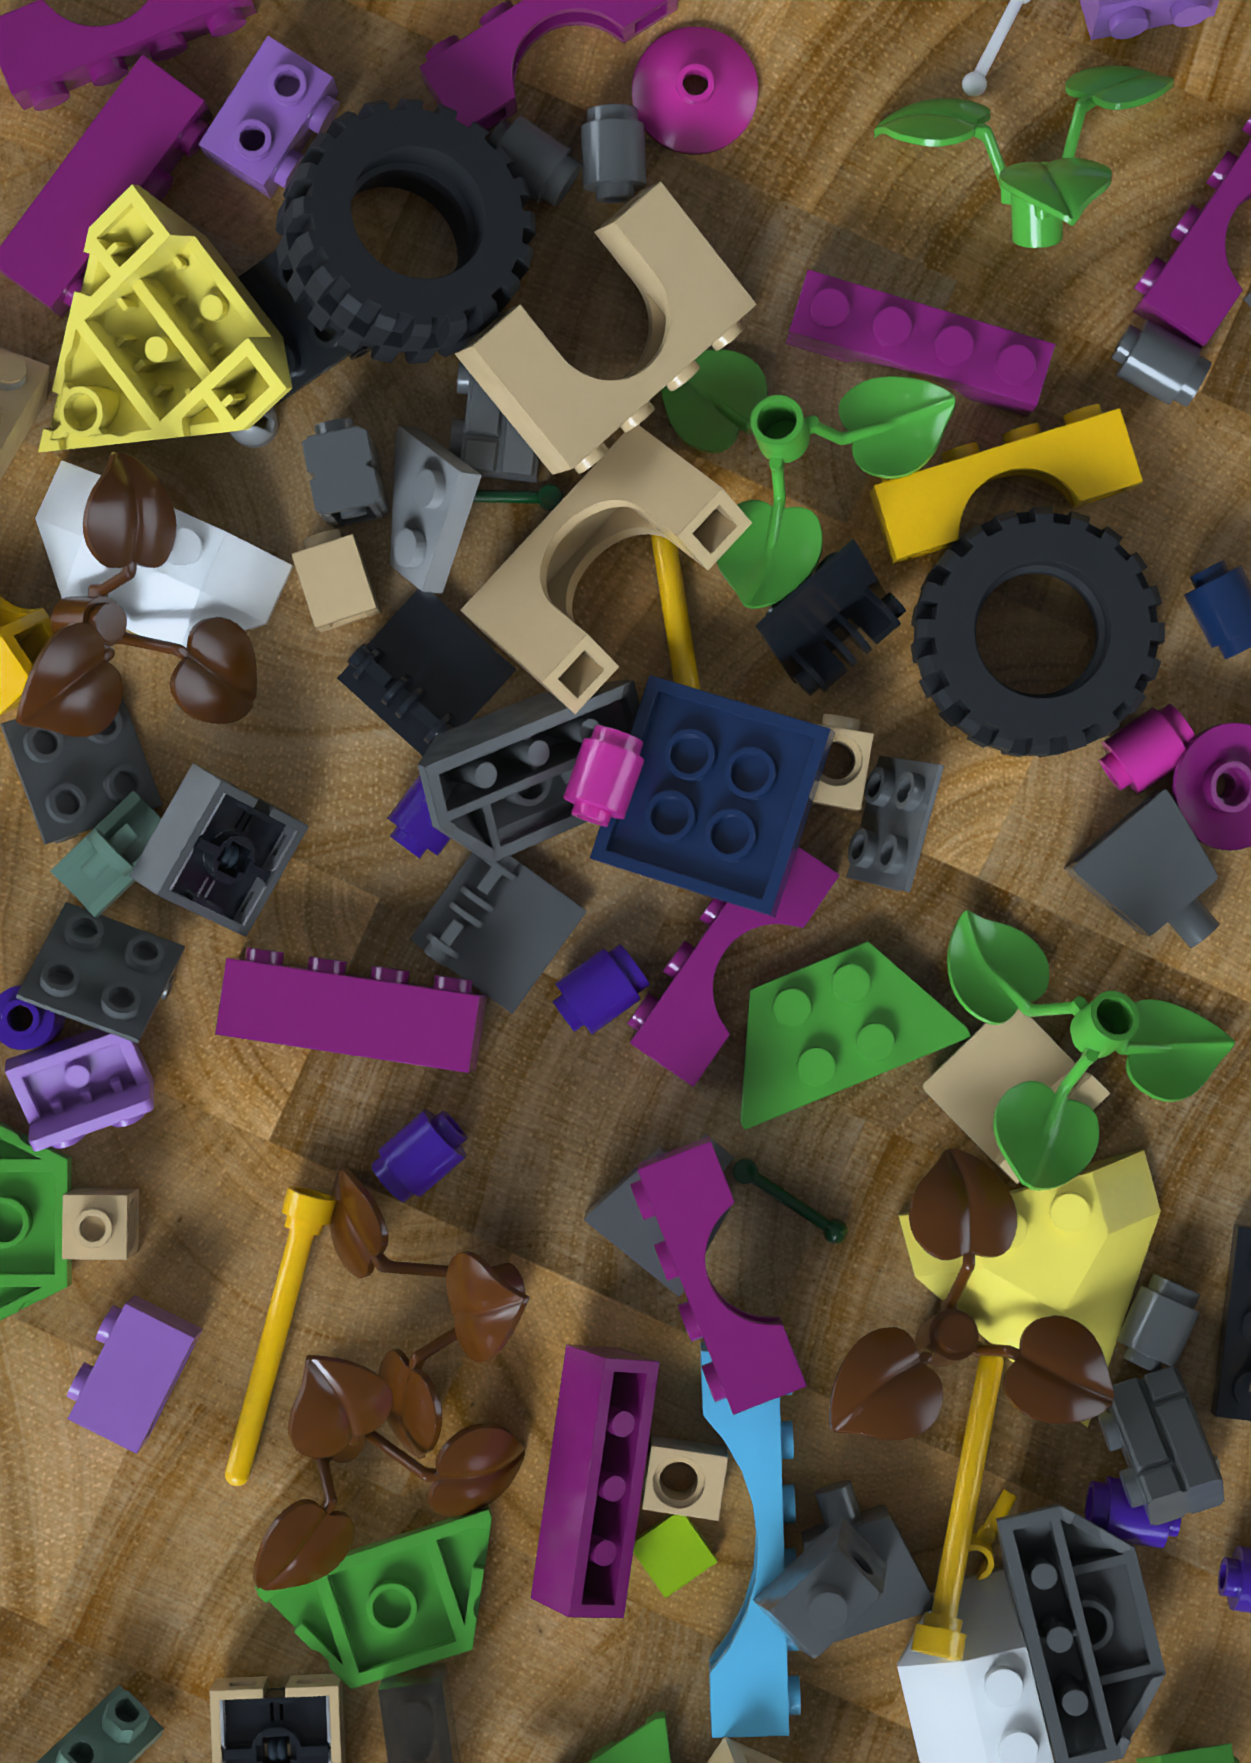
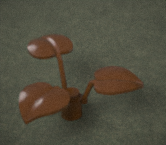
(72, 682)
(480, 1296)
(884, 1377)
(330, 1421)

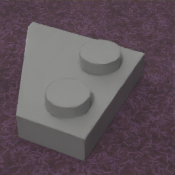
(429, 508)

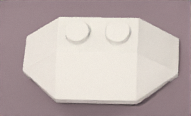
(202, 578)
(989, 1700)

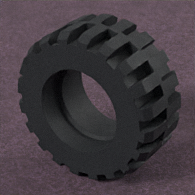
(450, 170)
(1109, 585)

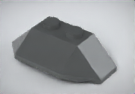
(505, 774)
(1083, 1630)

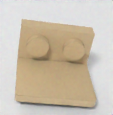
(990, 1065)

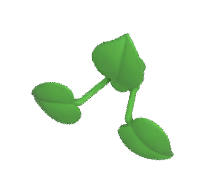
(1043, 191)
(887, 419)
(1042, 1131)

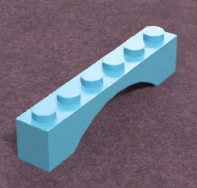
(749, 1666)

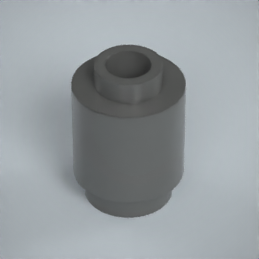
(613, 153)
(538, 159)
(1160, 363)
(1158, 1323)

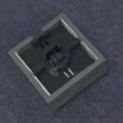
(218, 850)

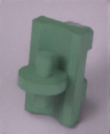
(102, 861)
(111, 1733)

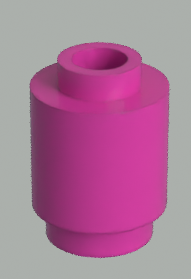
(1146, 748)
(604, 775)

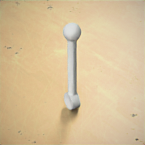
(975, 82)

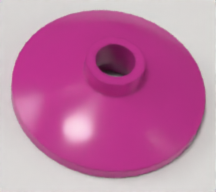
(689, 121)

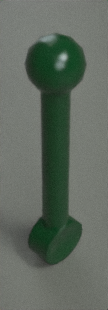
(547, 497)
(746, 1172)

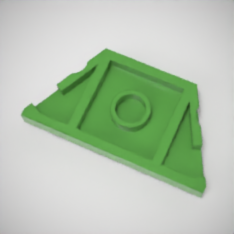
(835, 1029)
(31, 1221)
(394, 1600)

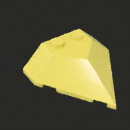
(160, 337)
(1070, 1255)

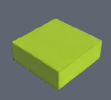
(673, 1553)

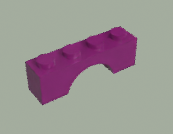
(50, 55)
(481, 69)
(1196, 284)
(894, 332)
(683, 1024)
(747, 1350)

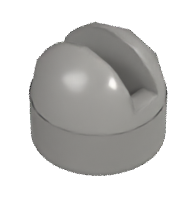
(256, 436)

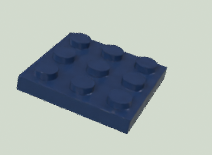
(716, 796)

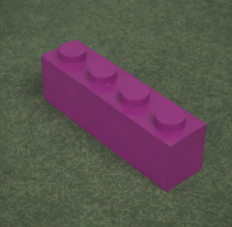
(129, 142)
(351, 1013)
(594, 1481)

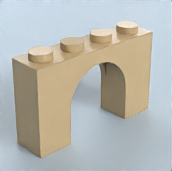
(689, 306)
(627, 493)

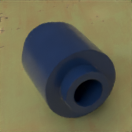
(1222, 607)

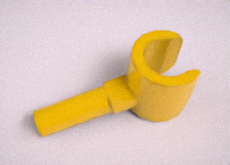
(987, 1533)

